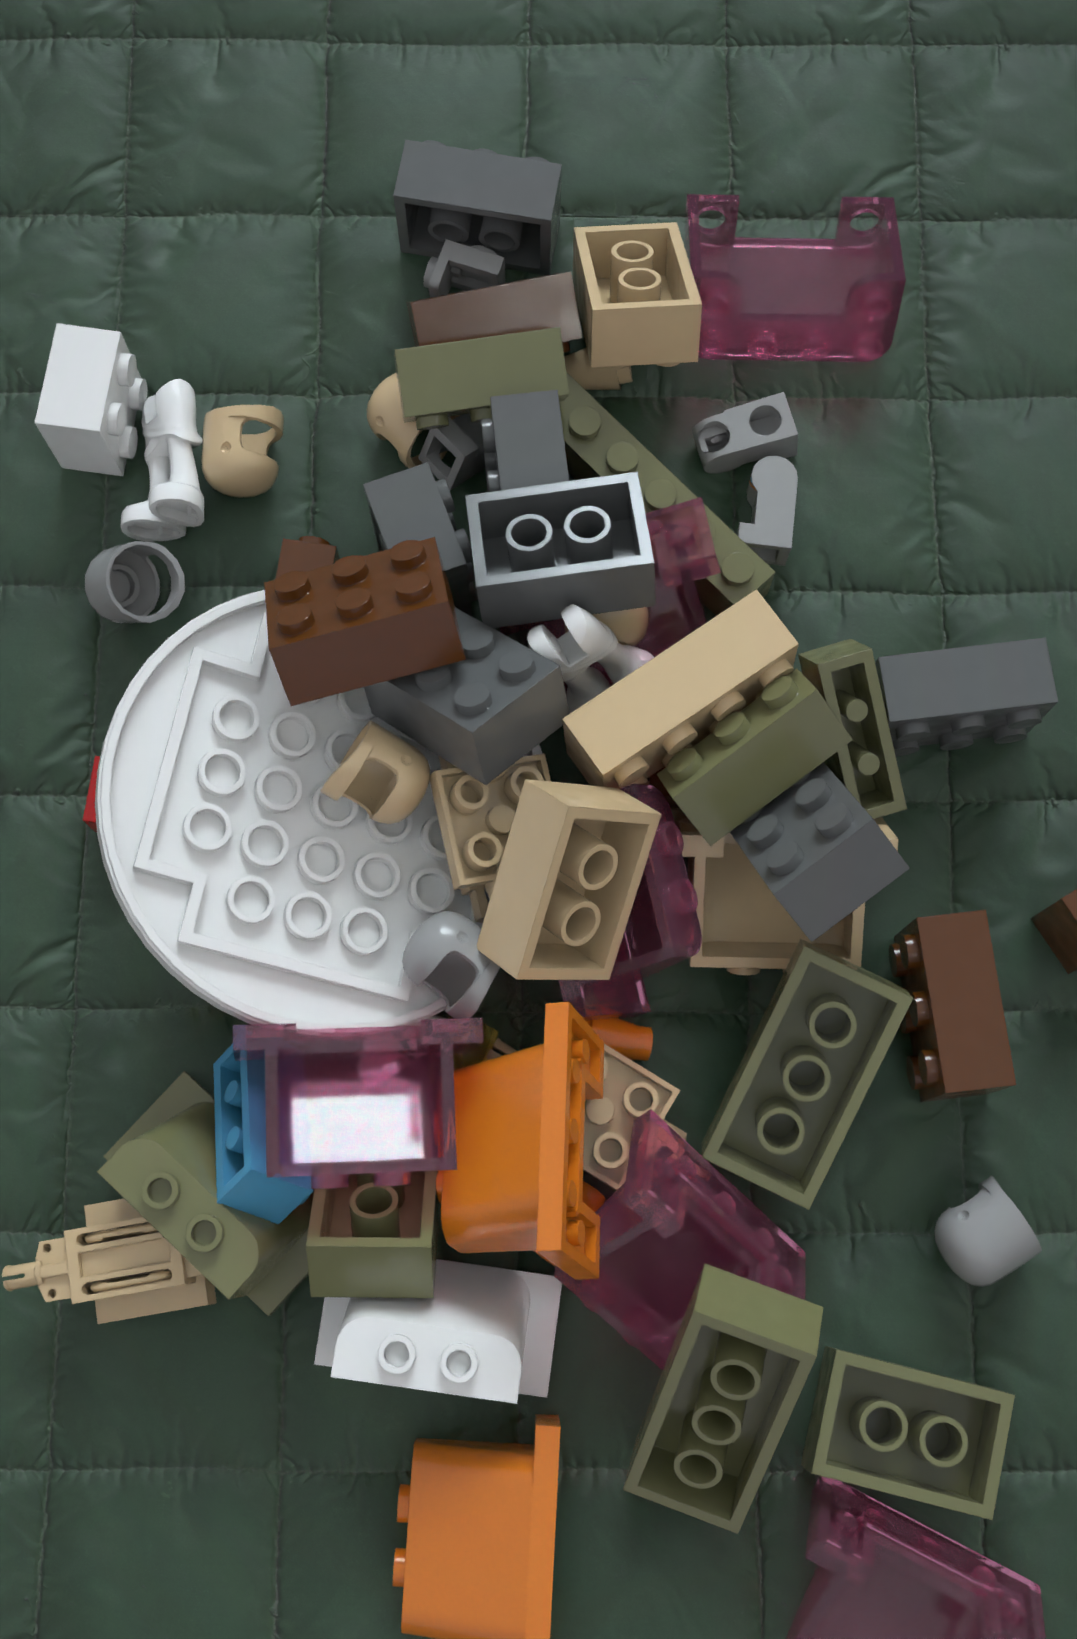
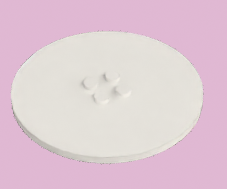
(237, 857)

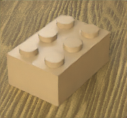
(636, 295)
(567, 881)

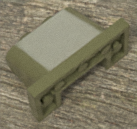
(169, 1177)

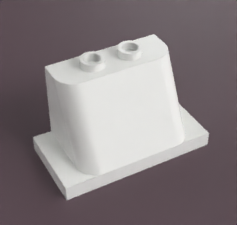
(477, 1338)

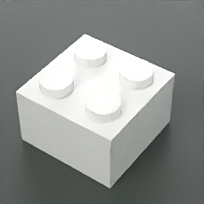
(90, 400)

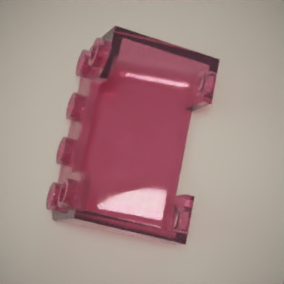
(796, 293)

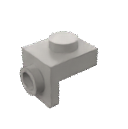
(463, 268)

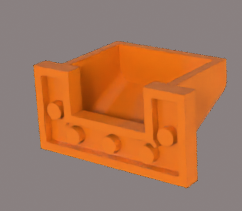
(525, 1149)
(480, 1537)

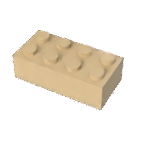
(679, 695)

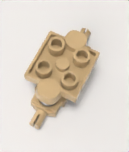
(478, 821)
(608, 1121)
(117, 1264)

